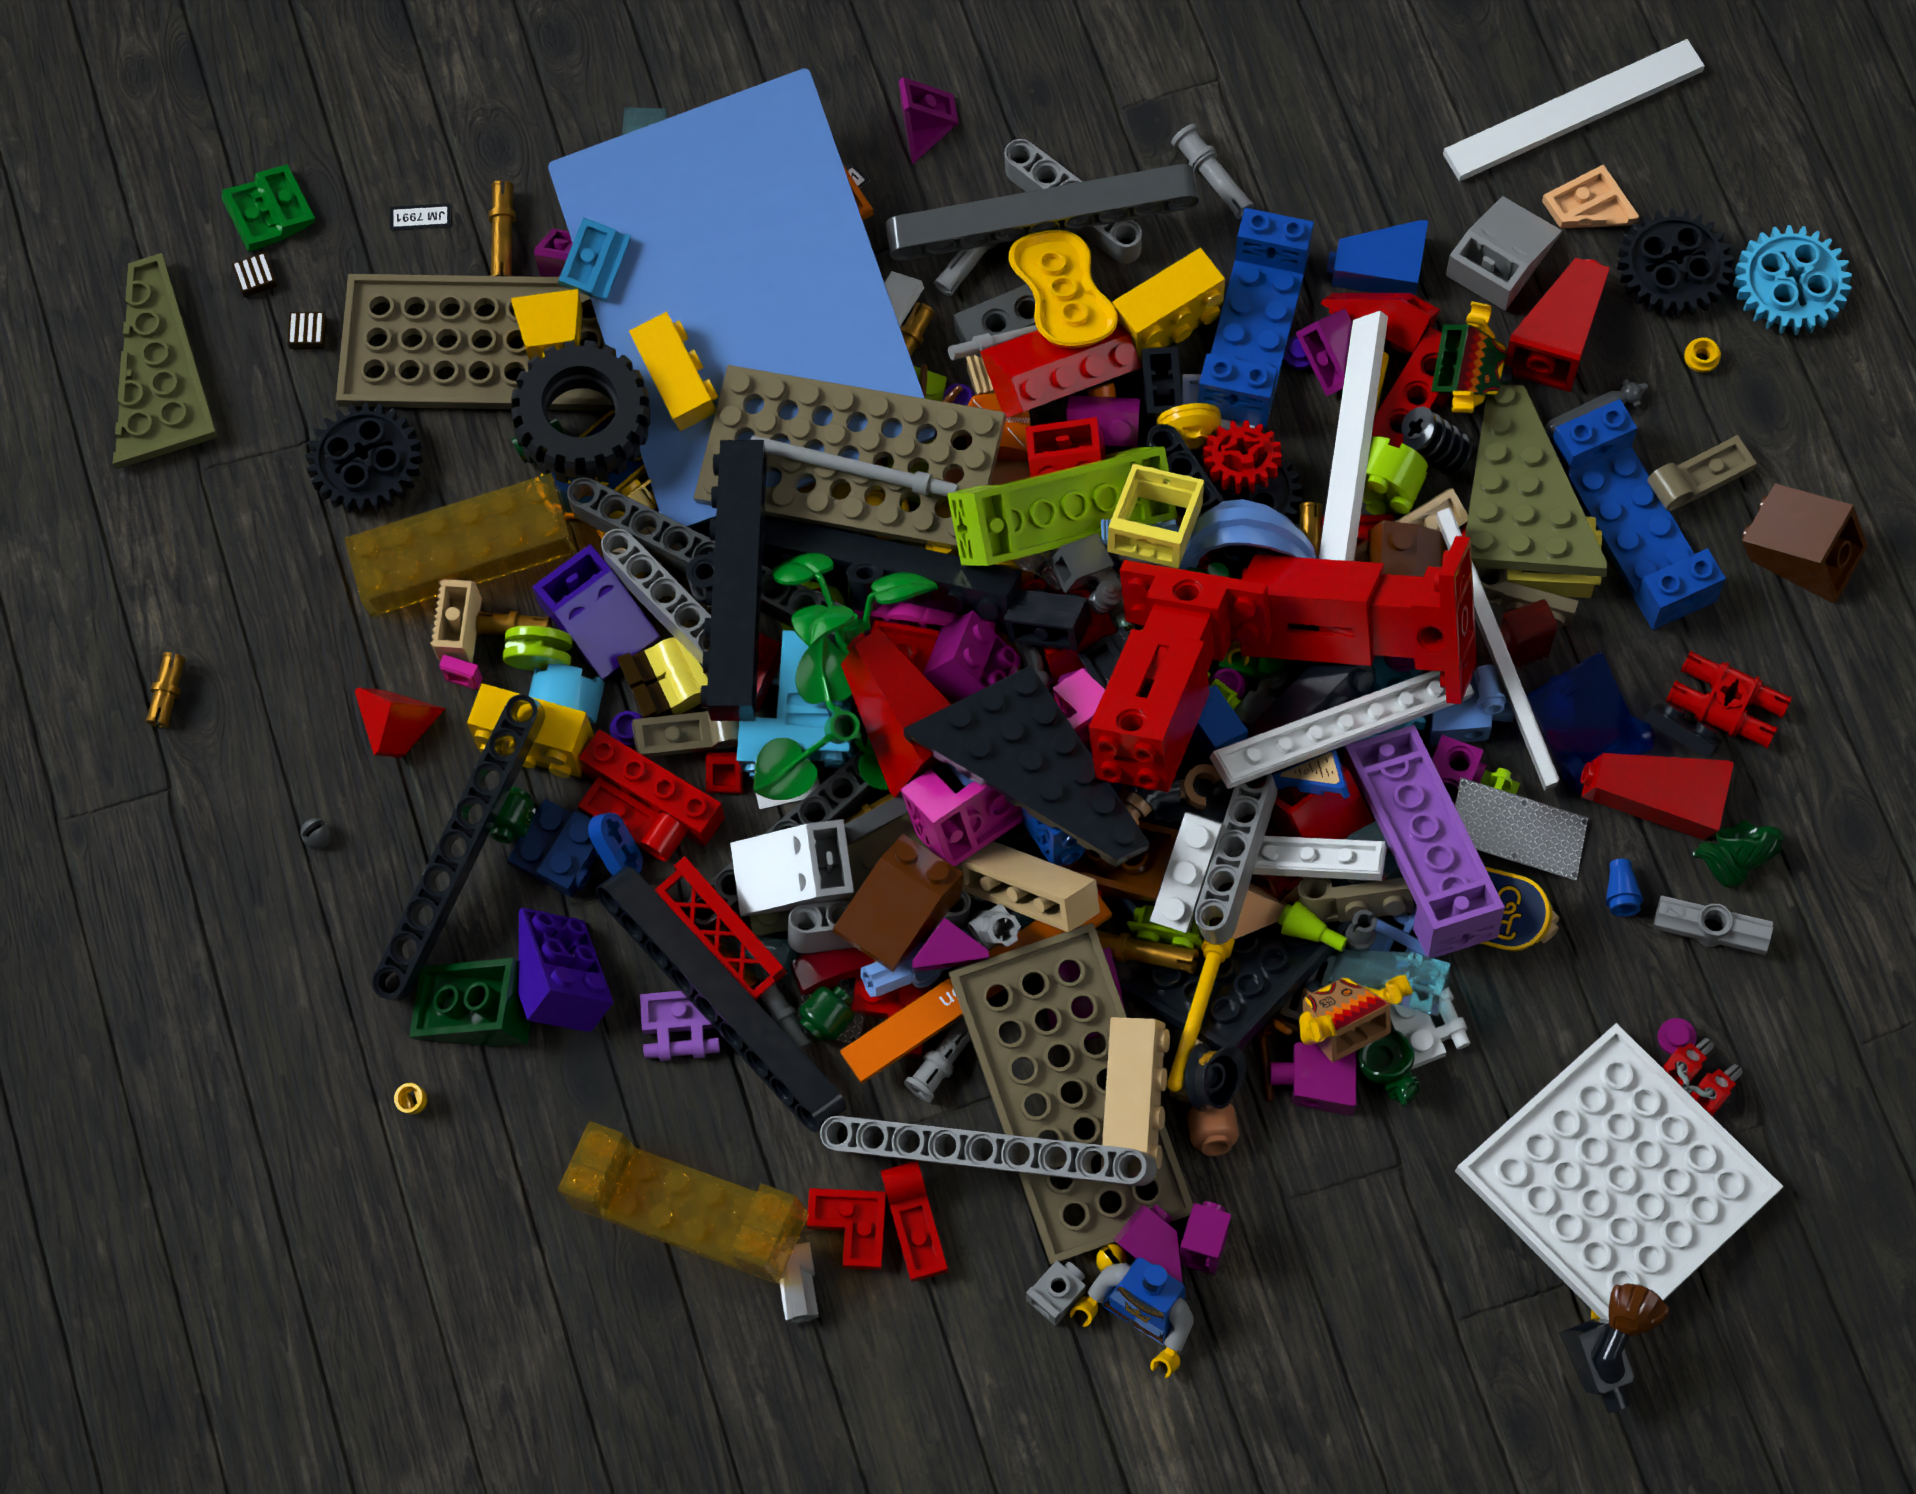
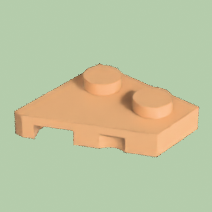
(1590, 202)

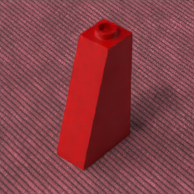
(1660, 789)

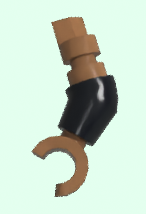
(1143, 801)

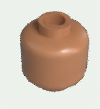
(1213, 1130)

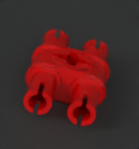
(1723, 681)

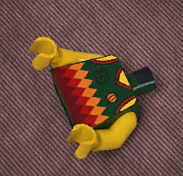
(1470, 361)

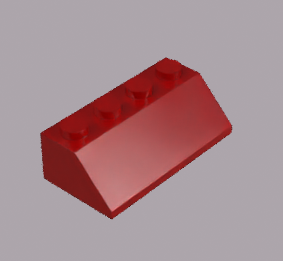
(1035, 372)

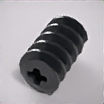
(1437, 440)

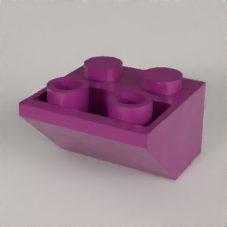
(1116, 417)
(969, 658)

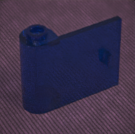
(1587, 719)

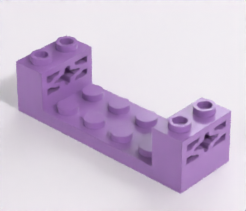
(1427, 841)

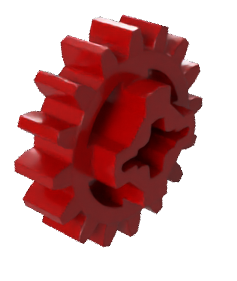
(1242, 456)

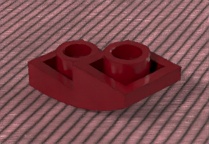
(828, 968)

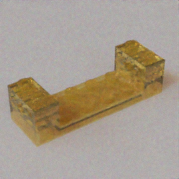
(683, 1204)

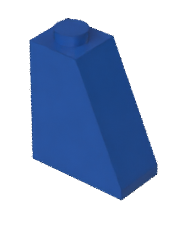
(1380, 259)

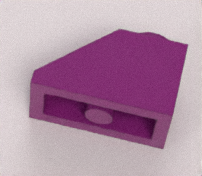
(1327, 349)
(1152, 1238)

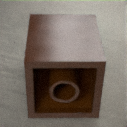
(1806, 540)

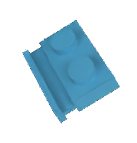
(594, 259)

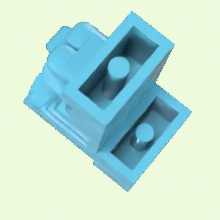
(794, 717)

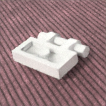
(1422, 1033)

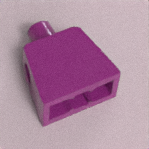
(1317, 1080)

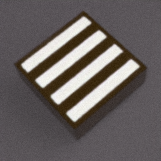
(254, 274)
(306, 330)

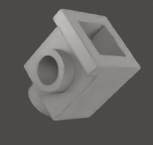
(1052, 1304)

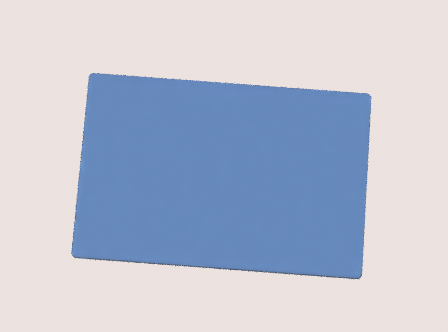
(754, 249)

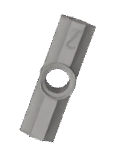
(993, 927)
(1737, 929)

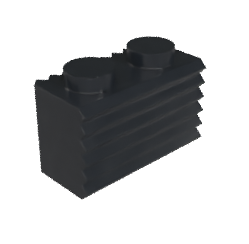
(1048, 619)

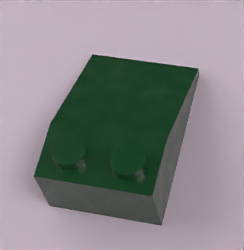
(470, 1004)

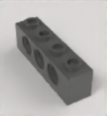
(999, 311)

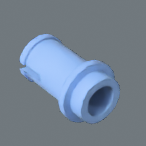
(1490, 695)

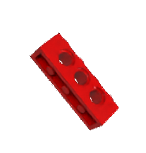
(1410, 384)
(652, 786)

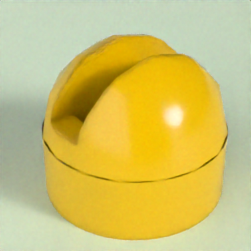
(404, 1100)
(1103, 1260)

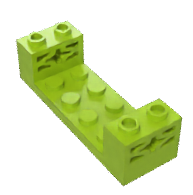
(1050, 509)

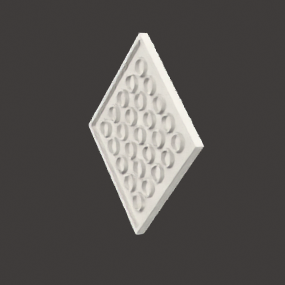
(1618, 1175)

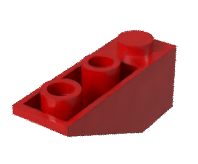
(1407, 314)

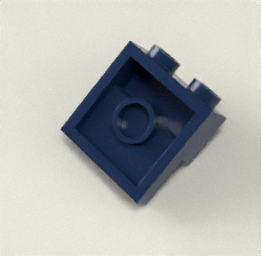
(556, 849)

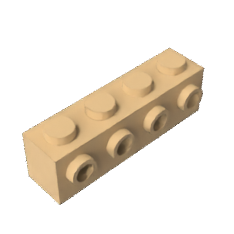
(1030, 886)
(1135, 1087)

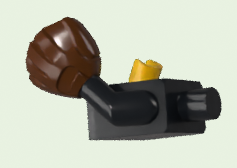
(1599, 1344)

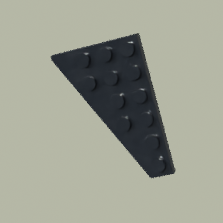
(1031, 754)
(1247, 990)

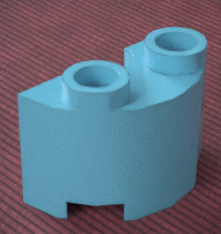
(567, 687)

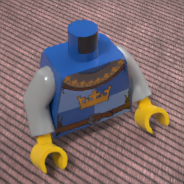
(1147, 1301)

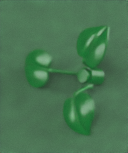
(819, 621)
(780, 766)

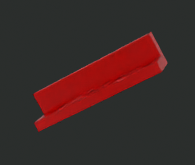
(730, 919)

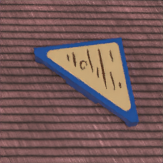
(1315, 775)

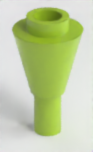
(1303, 924)

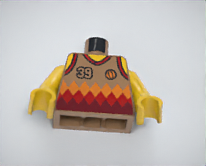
(1347, 1014)

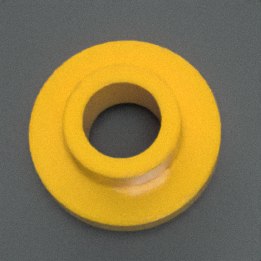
(1702, 346)

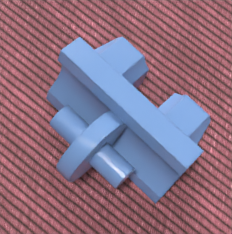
(1387, 934)

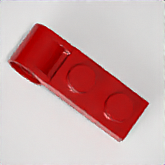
(651, 831)
(914, 1221)

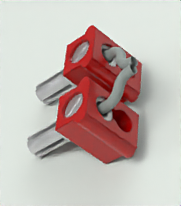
(1713, 1088)

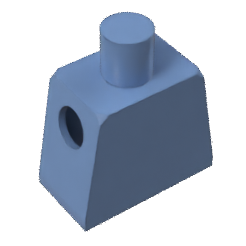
(1465, 720)

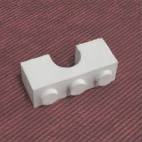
(1186, 872)

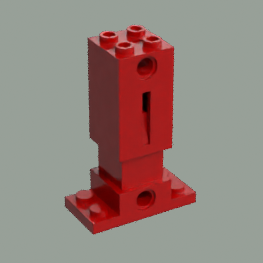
(1357, 611)
(1164, 668)

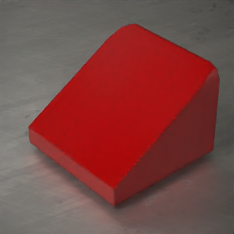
(723, 773)

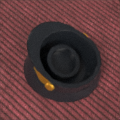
(1213, 1076)

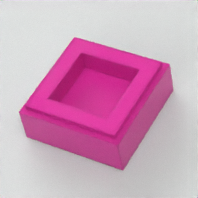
(460, 672)

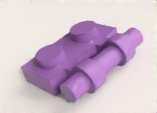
(674, 1013)

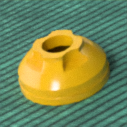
(1193, 422)

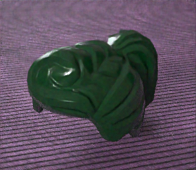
(1739, 851)
(1389, 1064)

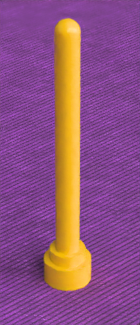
(1214, 956)

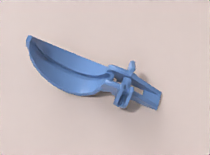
(1237, 524)

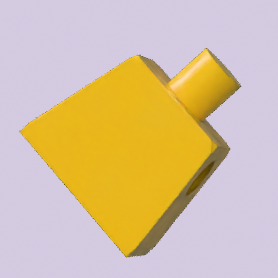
(548, 320)

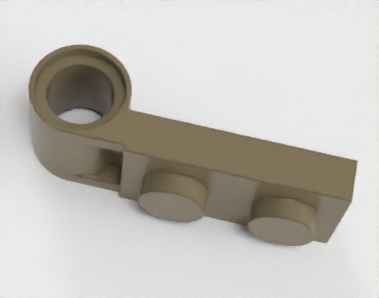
(1701, 474)
(1513, 596)
(683, 734)
(1342, 902)

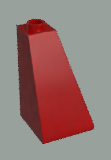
(1556, 330)
(889, 698)

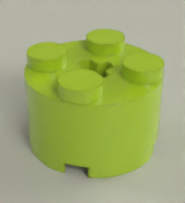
(1392, 477)

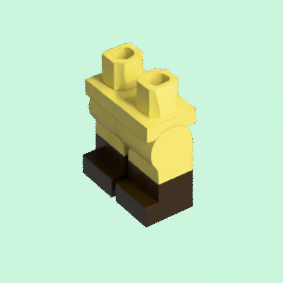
(664, 678)

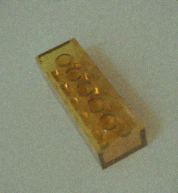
(460, 542)

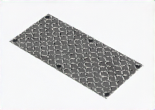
(1521, 828)

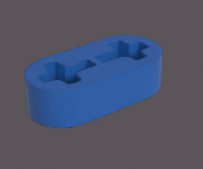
(614, 843)

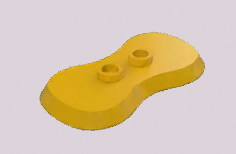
(1067, 302)

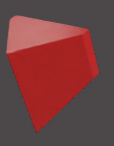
(394, 720)

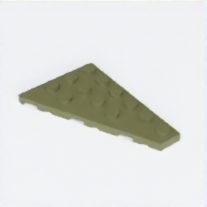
(1521, 498)

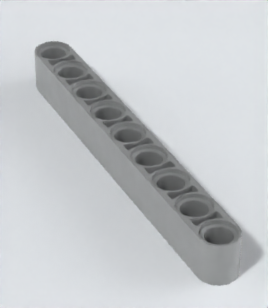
(1004, 1150)

